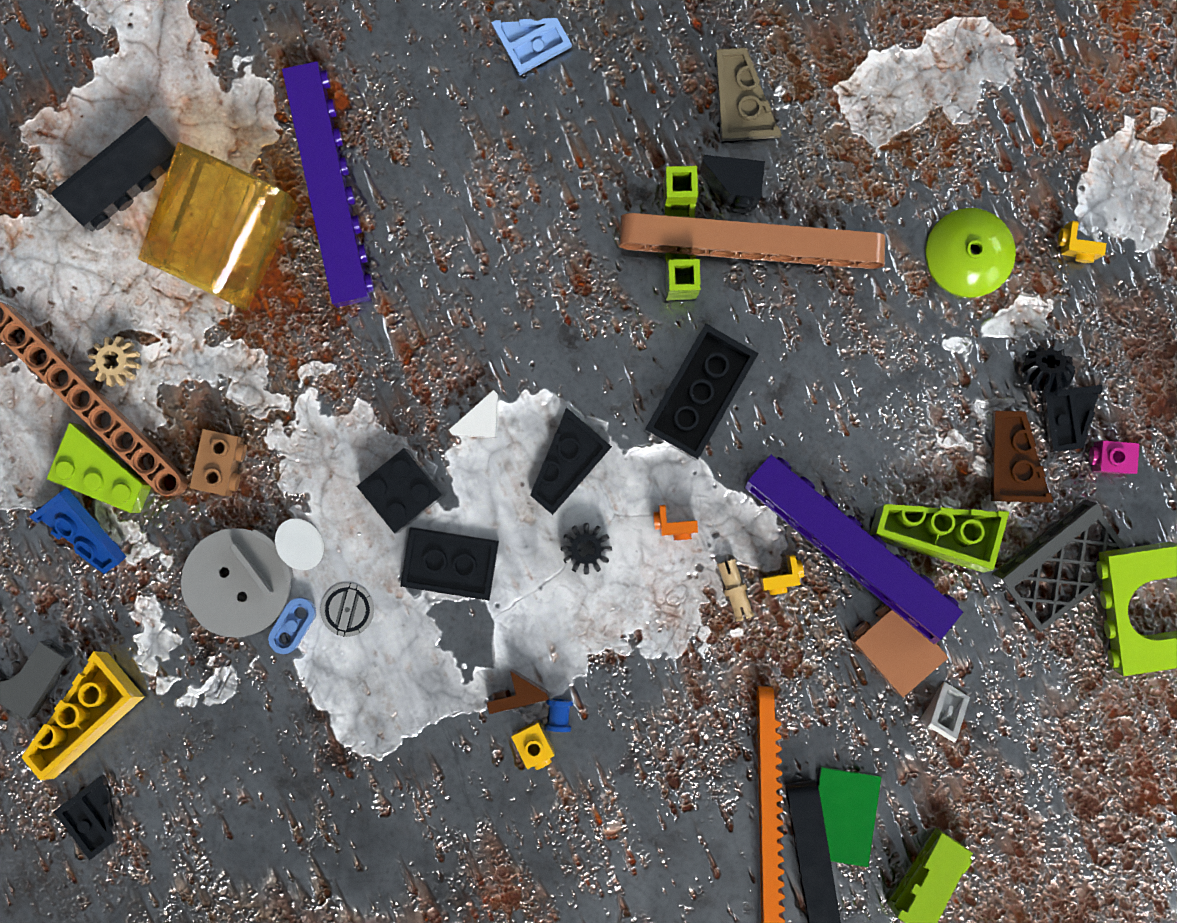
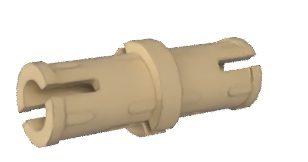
(735, 590)

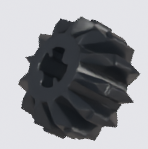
(1048, 370)
(583, 538)

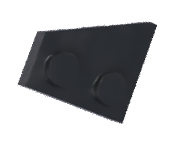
(1069, 416)
(90, 818)

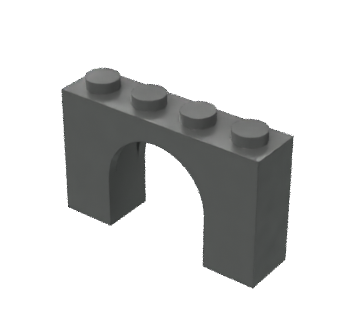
(33, 684)

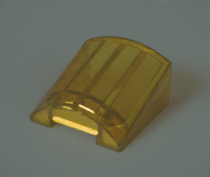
(216, 226)

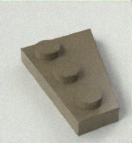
(742, 103)

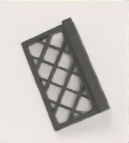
(1044, 548)

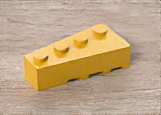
(88, 711)

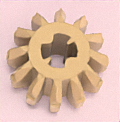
(104, 364)

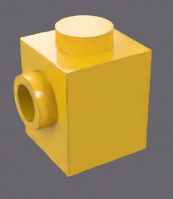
(533, 745)

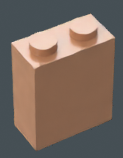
(897, 650)

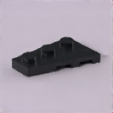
(568, 462)

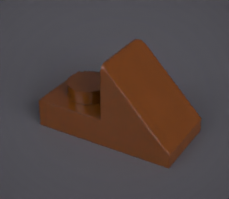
(525, 693)

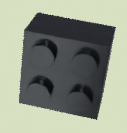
(400, 490)

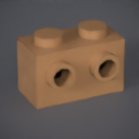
(218, 463)

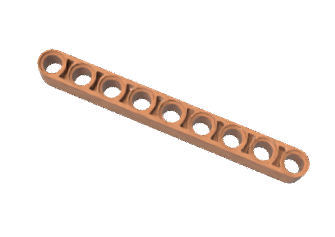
(752, 241)
(97, 406)

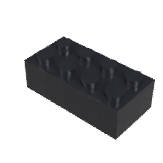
(701, 392)

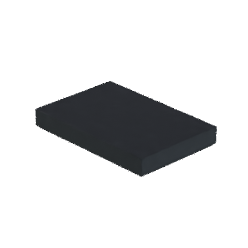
(449, 563)

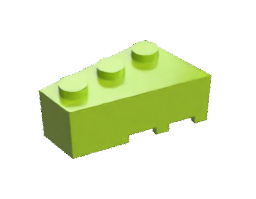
(95, 471)
(930, 880)

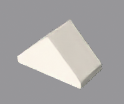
(481, 420)
(946, 711)

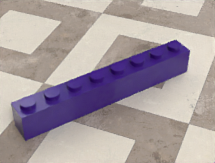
(327, 184)
(854, 549)

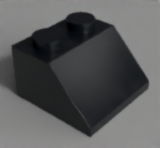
(734, 180)

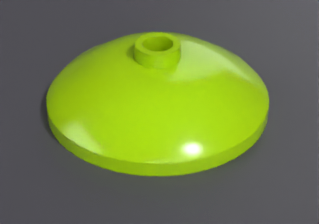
(955, 265)

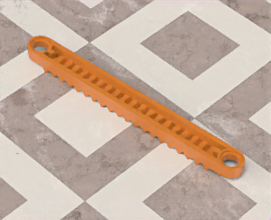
(768, 796)

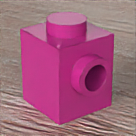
(1114, 457)

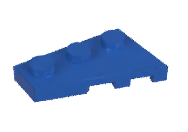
(76, 525)

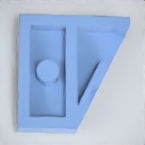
(531, 41)

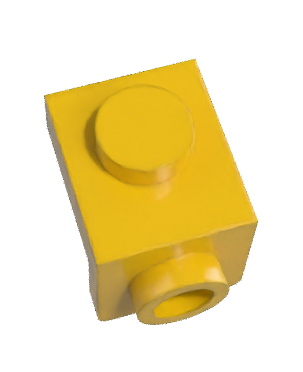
(1083, 250)
(778, 583)

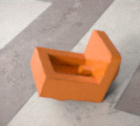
(679, 530)

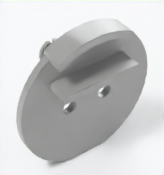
(252, 569)

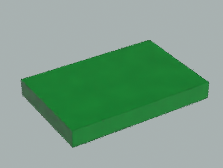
(849, 813)

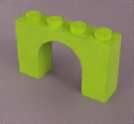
(679, 200)
(1122, 575)

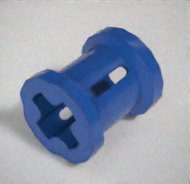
(558, 715)

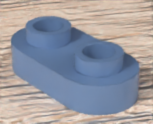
(293, 625)

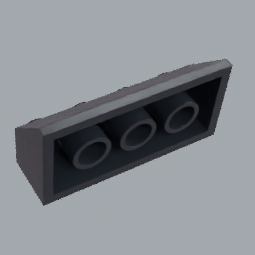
(117, 175)

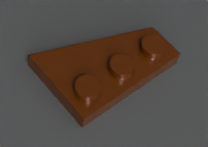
(1014, 461)

